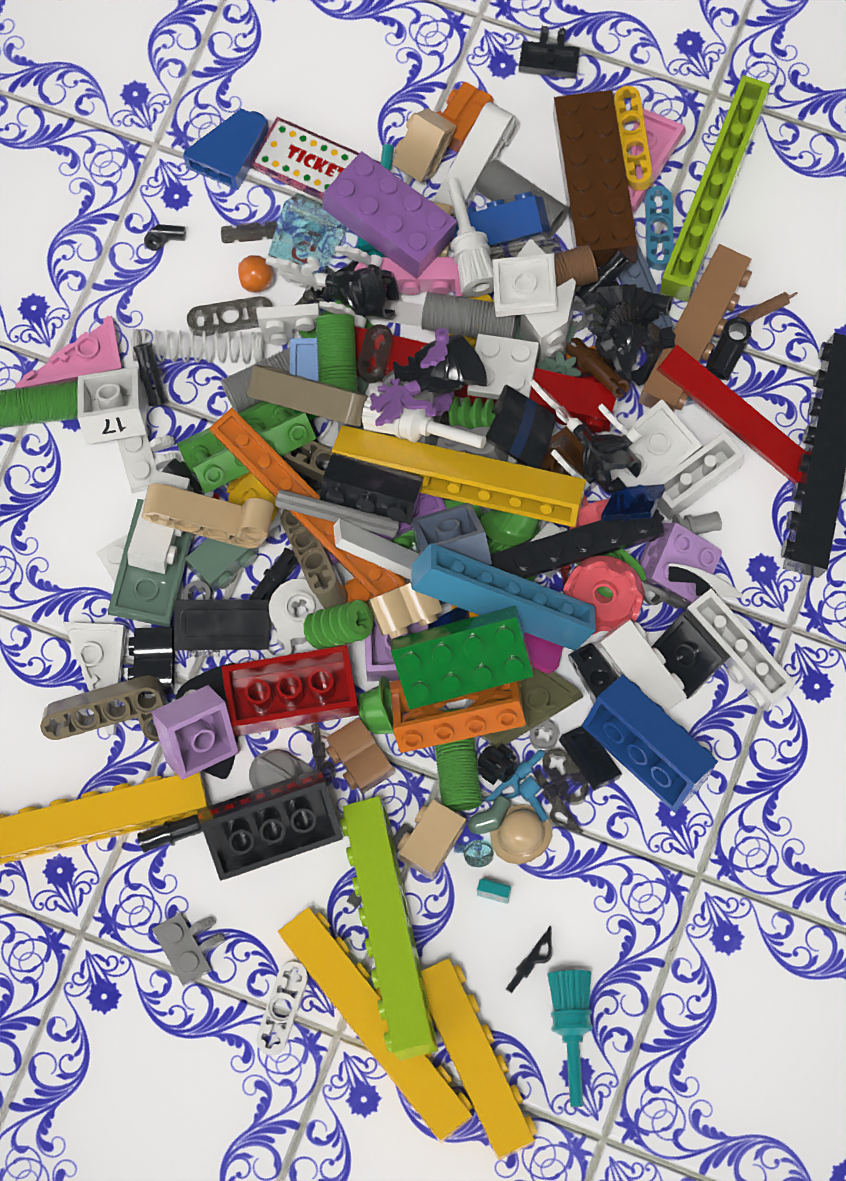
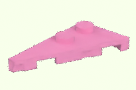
(662, 138)
(87, 355)

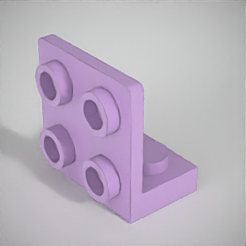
(678, 547)

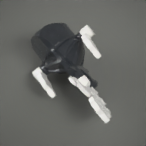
(359, 289)
(600, 452)

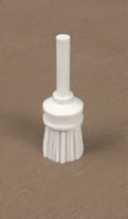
(470, 249)
(415, 424)

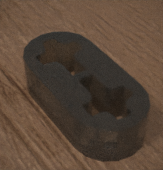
(369, 352)
(559, 780)

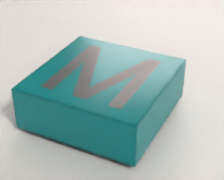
(494, 891)

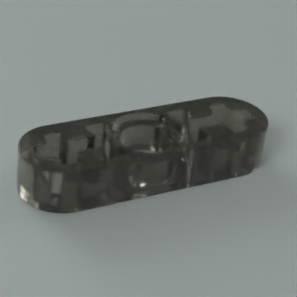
(220, 308)

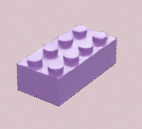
(389, 214)

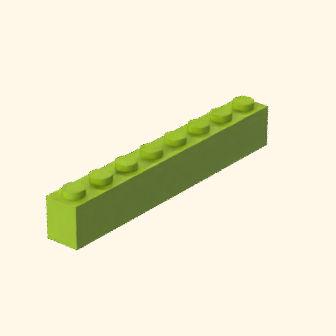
(715, 188)
(389, 929)

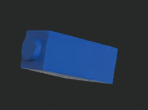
(228, 148)

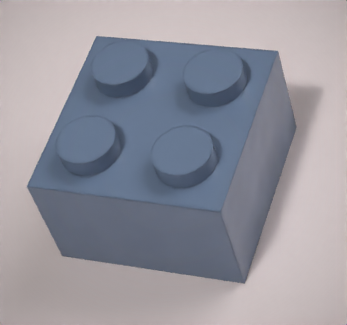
(455, 530)

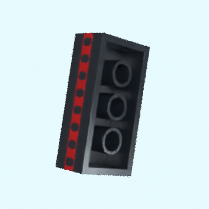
(269, 824)

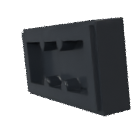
(590, 758)

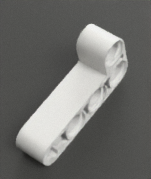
(481, 146)

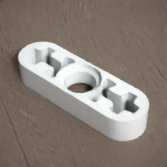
(266, 1029)

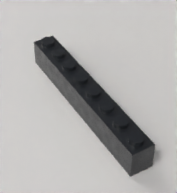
(822, 467)

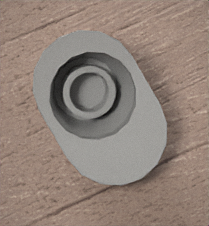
(275, 767)

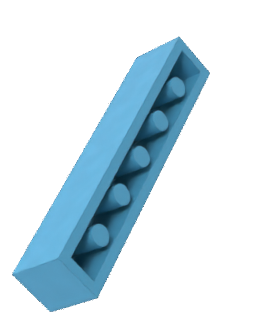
(488, 589)

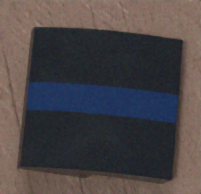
(521, 427)

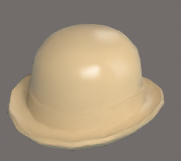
(521, 835)

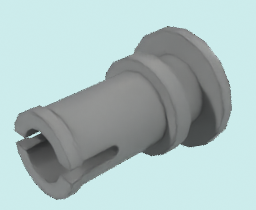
(701, 523)

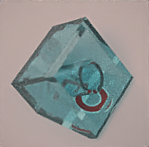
(306, 232)

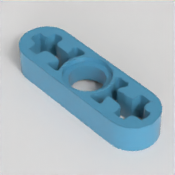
(665, 217)

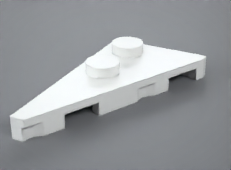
(100, 655)

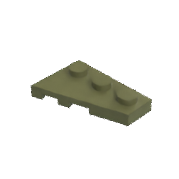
(541, 699)

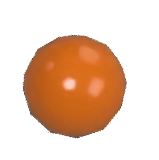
(255, 274)

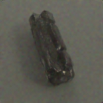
(248, 232)

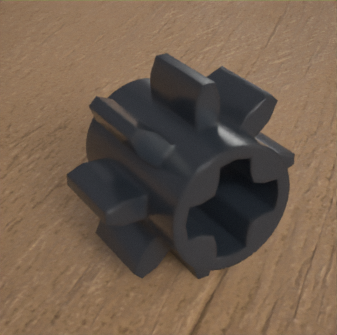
(497, 764)

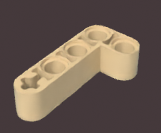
(209, 517)

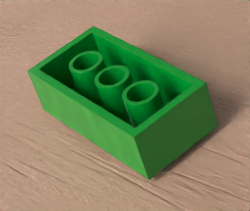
(462, 657)

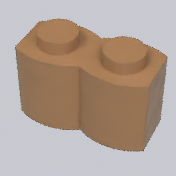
(359, 755)

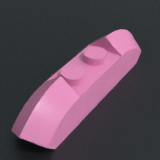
(439, 277)

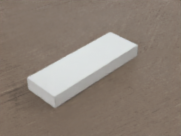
(374, 548)

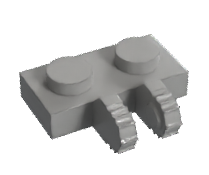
(182, 949)

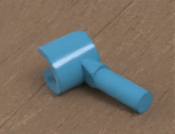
(528, 790)

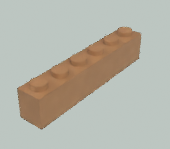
(701, 321)

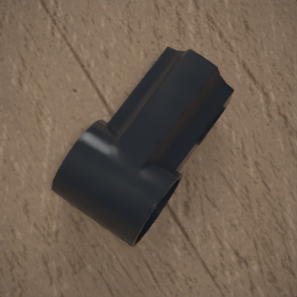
(728, 349)

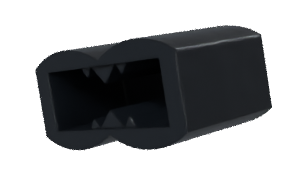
(153, 656)

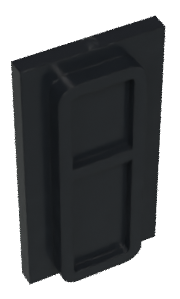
(221, 624)

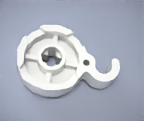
(282, 613)

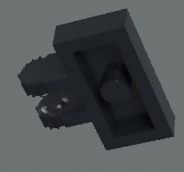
(549, 58)

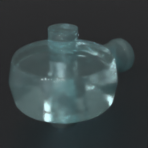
(476, 853)

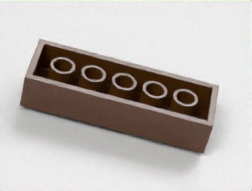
(594, 174)

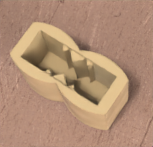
(401, 608)

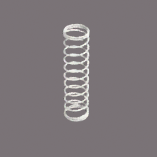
(258, 354)

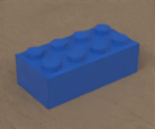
(649, 743)

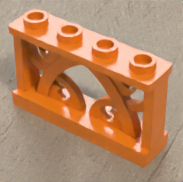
(440, 727)

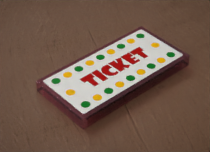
(301, 158)

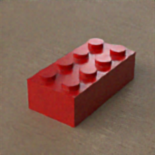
(290, 690)

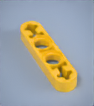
(633, 137)

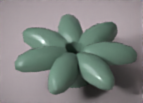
(562, 366)

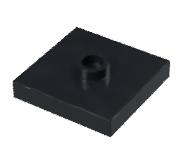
(690, 652)

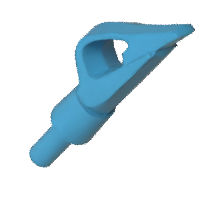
(522, 771)

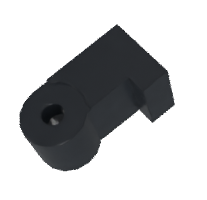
(592, 670)

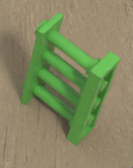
(217, 466)

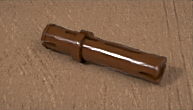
(590, 361)

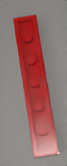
(733, 412)

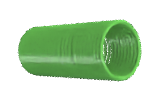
(336, 350)
(42, 404)
(458, 774)

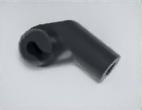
(162, 234)

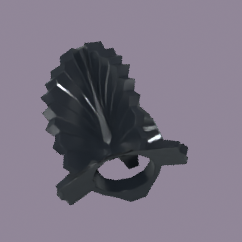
(622, 325)

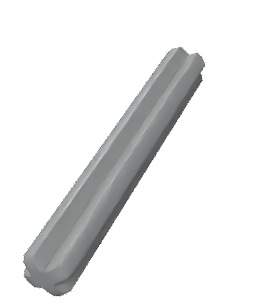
(333, 512)

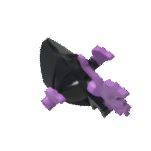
(437, 367)

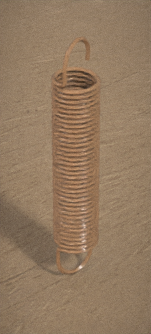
(766, 307)

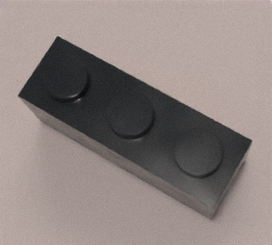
(371, 488)

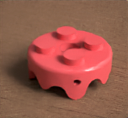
(615, 575)

